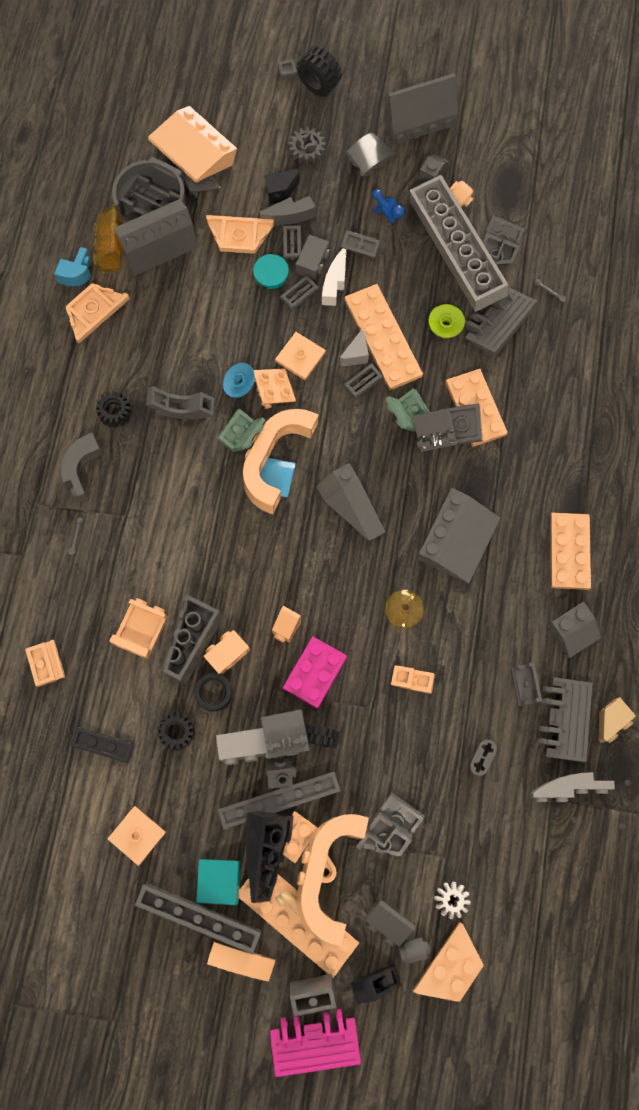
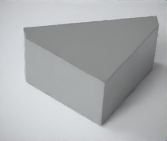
(356, 352)

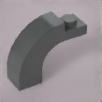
(180, 407)
(75, 458)

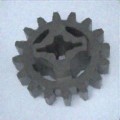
(307, 145)

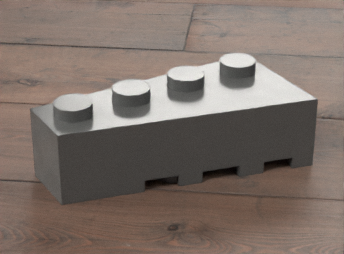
(193, 634)

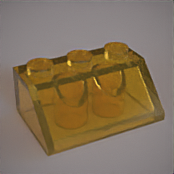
(107, 244)

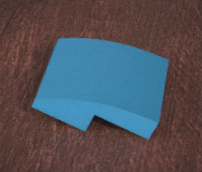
(278, 475)

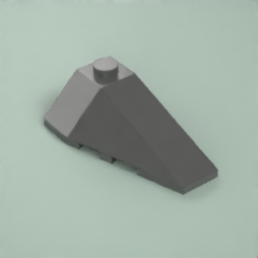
(348, 498)

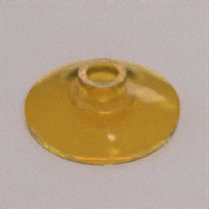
(397, 615)

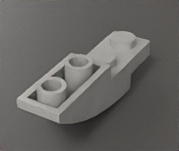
(564, 787)

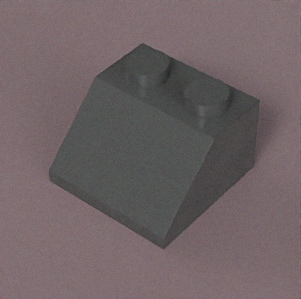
(575, 630)
(389, 922)

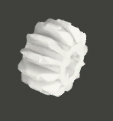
(459, 902)

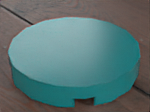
(271, 271)

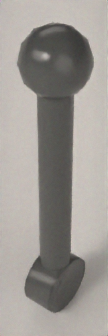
(561, 299)
(72, 551)

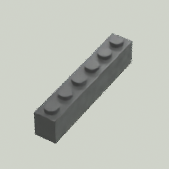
(198, 918)

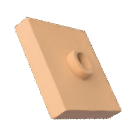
(300, 356)
(136, 835)

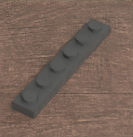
(280, 799)

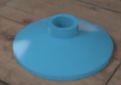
(238, 380)

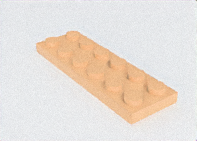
(383, 337)
(286, 922)

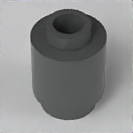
(414, 950)

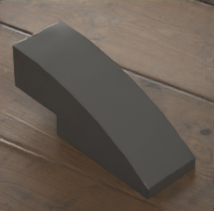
(290, 212)

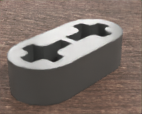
(486, 760)

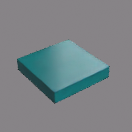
(218, 882)

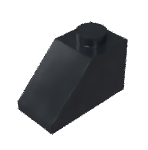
(281, 185)
(375, 984)

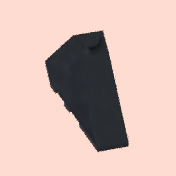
(265, 842)

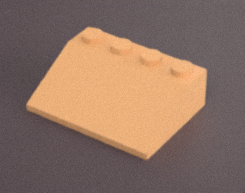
(193, 144)

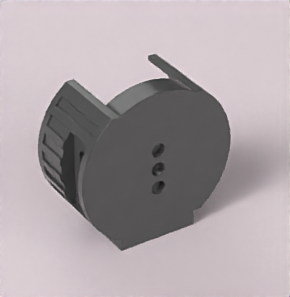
(144, 184)

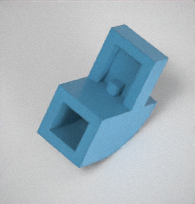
(75, 272)

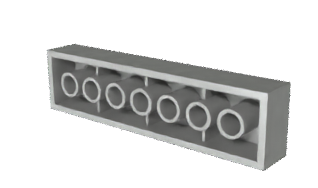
(458, 243)

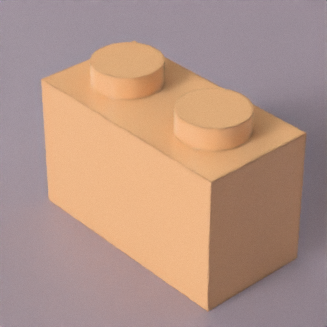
(226, 652)

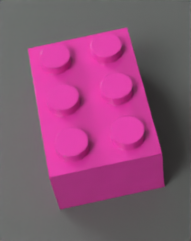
(314, 673)

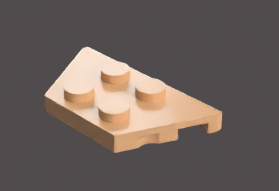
(239, 233)
(93, 308)
(452, 968)

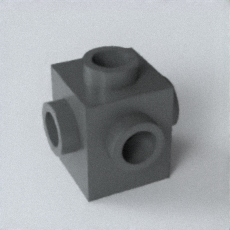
(279, 772)

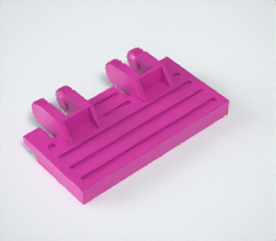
(315, 1048)

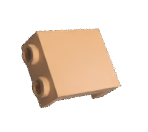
(140, 628)

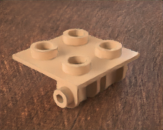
(273, 386)

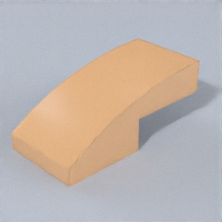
(413, 679)

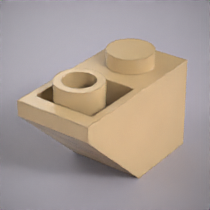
(613, 718)

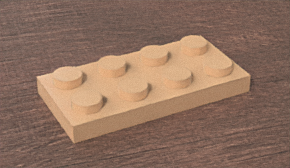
(472, 389)
(570, 551)

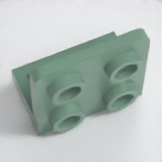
(406, 407)
(240, 431)

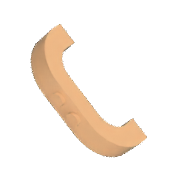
(283, 423)
(312, 873)

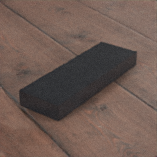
(102, 745)

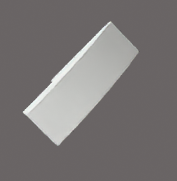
(334, 279)

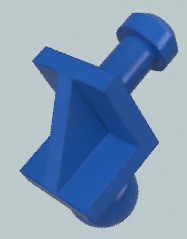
(387, 206)

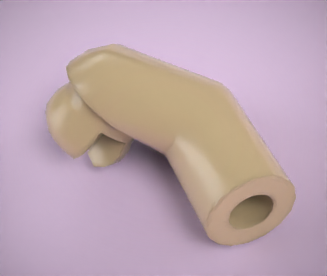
(285, 898)

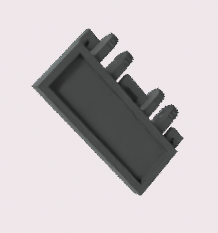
(501, 323)
(570, 719)

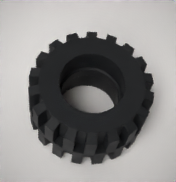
(319, 71)

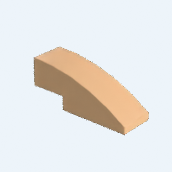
(240, 961)

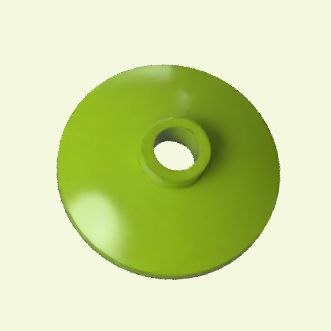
(450, 315)

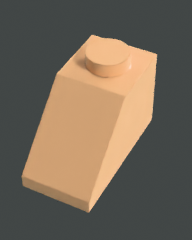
(286, 625)

